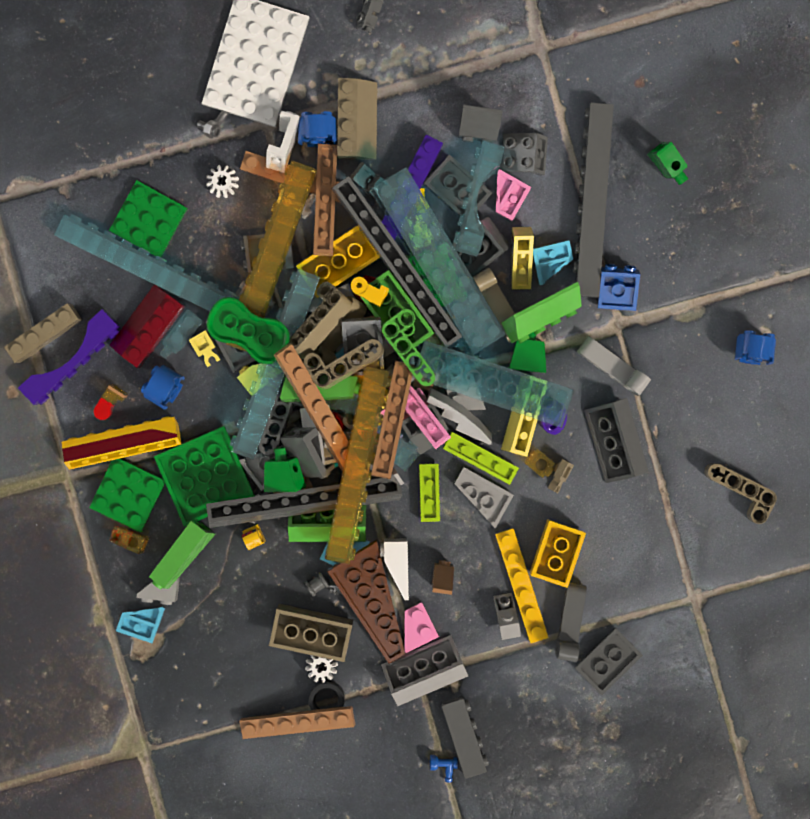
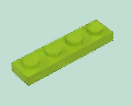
(480, 458)

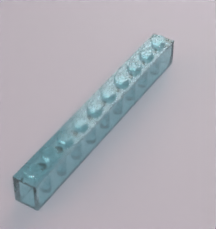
(140, 263)
(271, 375)

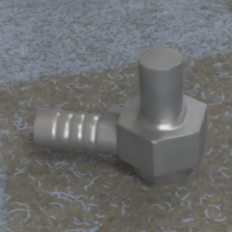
(212, 128)

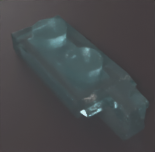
(180, 333)

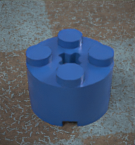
(317, 129)
(755, 348)
(162, 386)

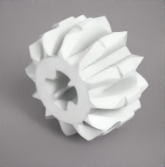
(229, 181)
(321, 673)

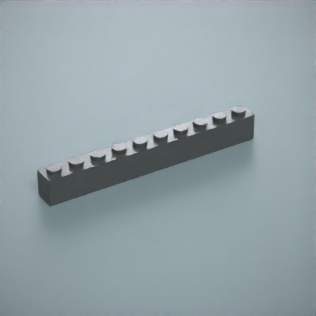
(594, 198)
(396, 261)
(293, 503)

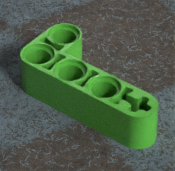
(411, 351)

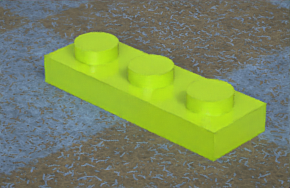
(429, 492)

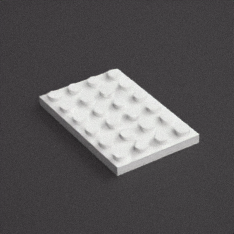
(255, 60)

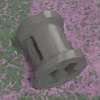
(317, 584)

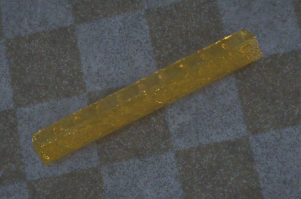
(277, 239)
(357, 465)

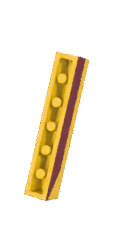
(121, 442)

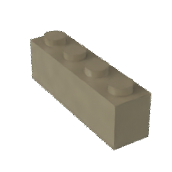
(43, 333)

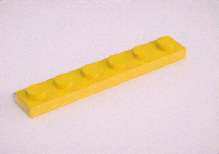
(521, 585)

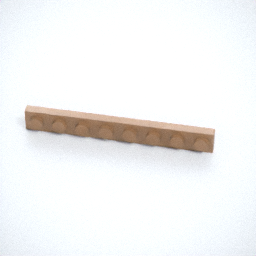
(313, 402)

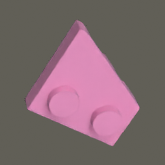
(509, 195)
(418, 627)

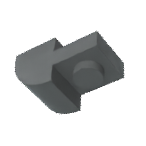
(365, 178)

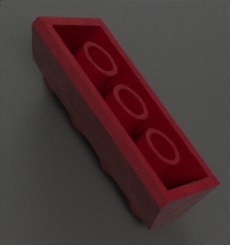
(147, 326)

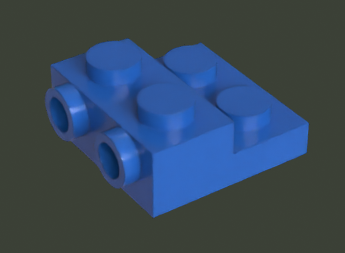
(619, 287)

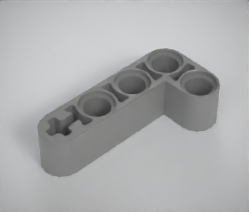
(613, 366)

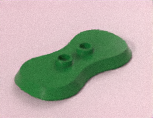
(233, 323)

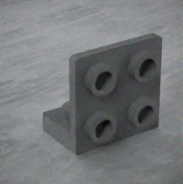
(524, 153)

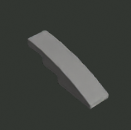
(464, 419)

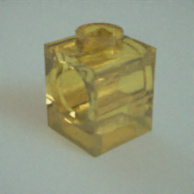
(531, 463)

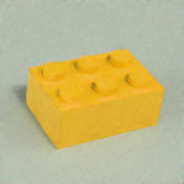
(557, 553)

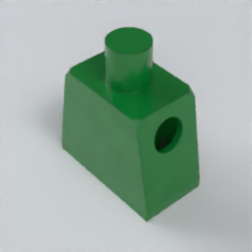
(664, 156)
(529, 355)
(283, 473)

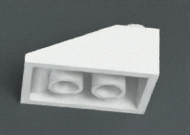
(396, 559)

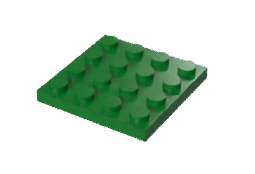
(203, 474)

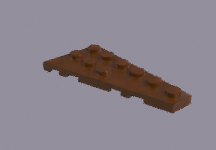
(368, 594)

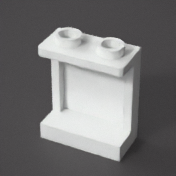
(277, 157)

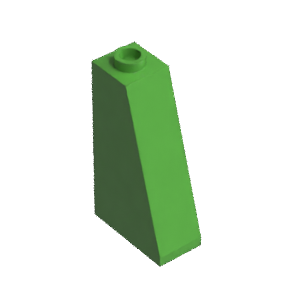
(343, 390)
(181, 554)

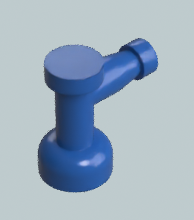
(449, 765)

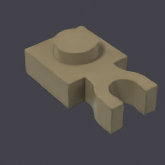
(561, 474)

